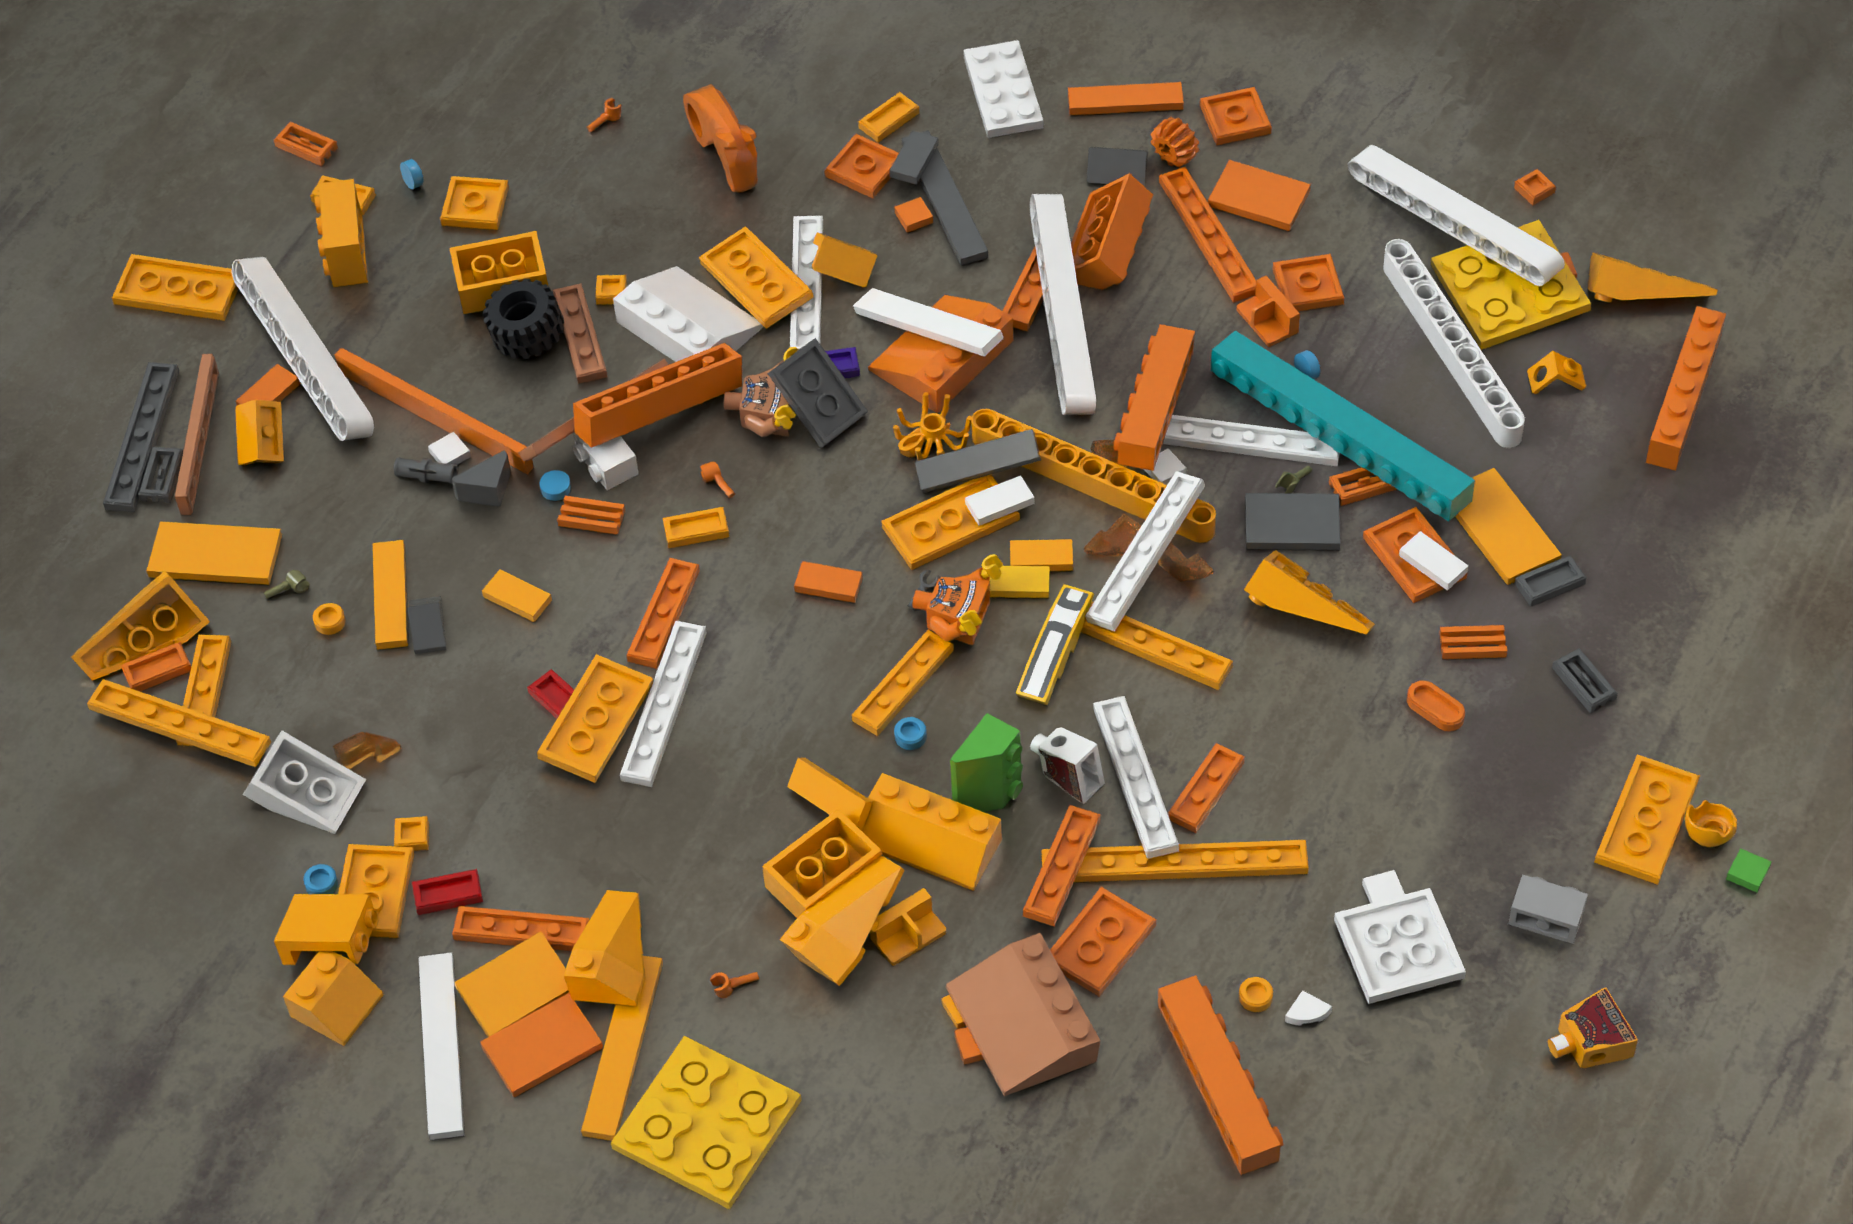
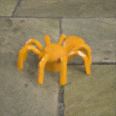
(931, 429)

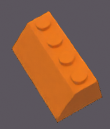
(1109, 232)

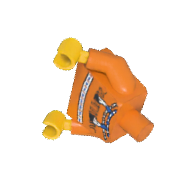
(959, 603)

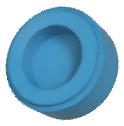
(411, 174)
(1307, 363)
(555, 485)
(910, 733)
(320, 880)

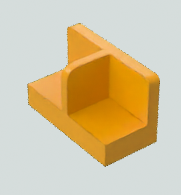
(843, 260)
(259, 432)
(907, 927)

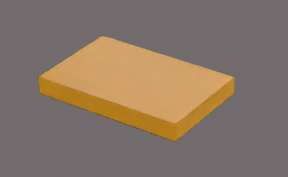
(382, 875)
(514, 984)

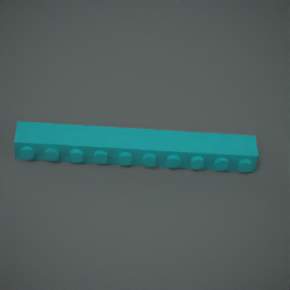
(1342, 426)

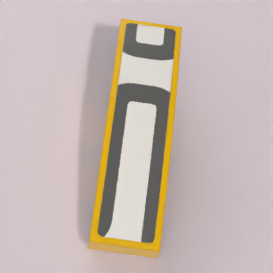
(1054, 644)

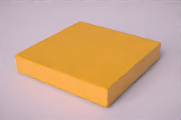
(474, 202)

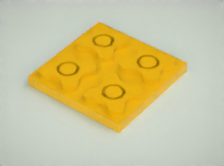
(1500, 302)
(706, 1122)

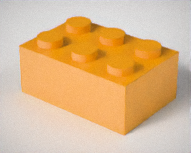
(342, 233)
(489, 264)
(818, 862)

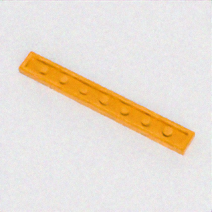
(1194, 861)

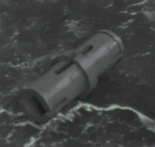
(409, 468)

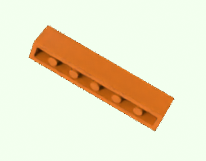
(1685, 388)
(657, 395)
(1155, 397)
(1219, 1075)

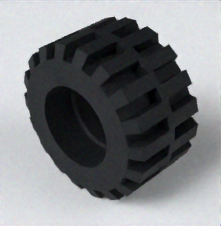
(523, 318)

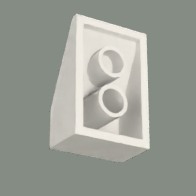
(304, 784)

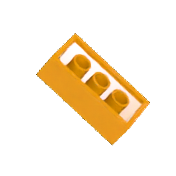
(931, 831)

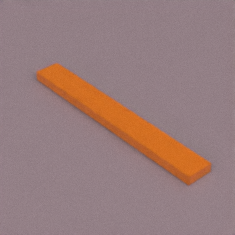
(431, 409)

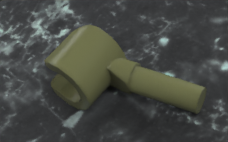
(1290, 480)
(293, 579)

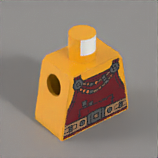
(1594, 1032)

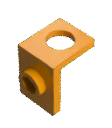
(1557, 368)

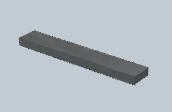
(951, 210)
(141, 436)

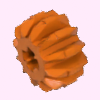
(1174, 142)

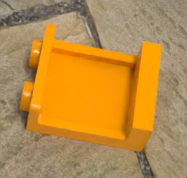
(326, 924)

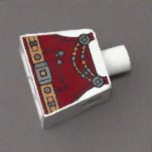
(1070, 762)

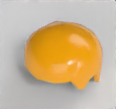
(1710, 824)

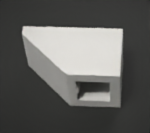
(609, 462)

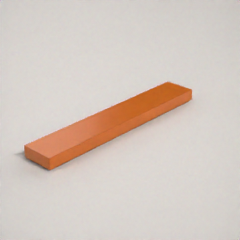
(1209, 234)

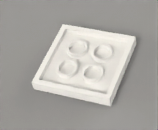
(1399, 945)

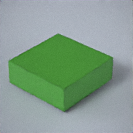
(1748, 870)

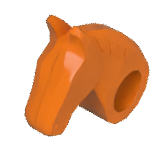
(717, 124)

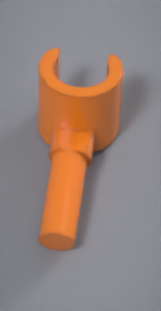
(610, 113)
(711, 472)
(729, 984)

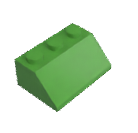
(988, 766)

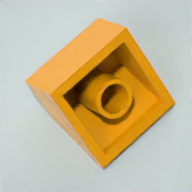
(332, 996)

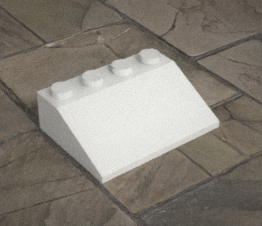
(682, 315)

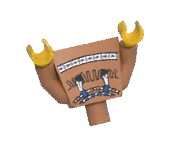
(762, 404)

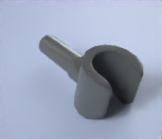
(924, 586)

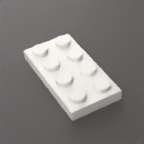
(1003, 89)

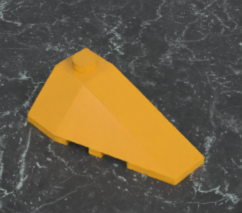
(1625, 281)
(1285, 587)
(147, 623)
(834, 929)
(608, 954)

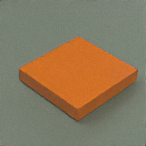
(1235, 116)
(862, 166)
(1309, 282)

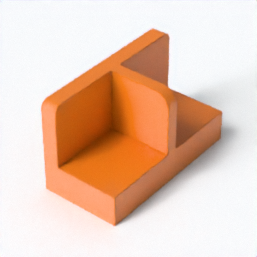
(1270, 313)

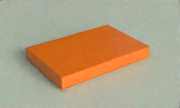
(1259, 195)
(1388, 539)
(1101, 941)
(541, 1045)

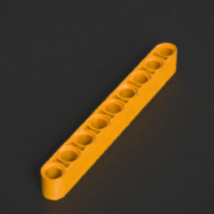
(1094, 474)

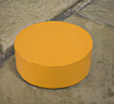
(329, 619)
(1256, 994)

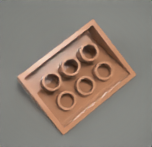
(1024, 1016)

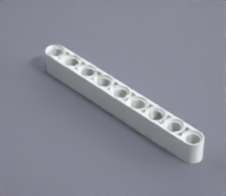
(1456, 215)
(1062, 305)
(1454, 343)
(302, 349)

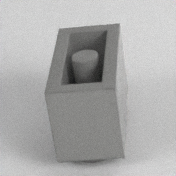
(1548, 908)

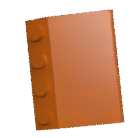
(929, 366)

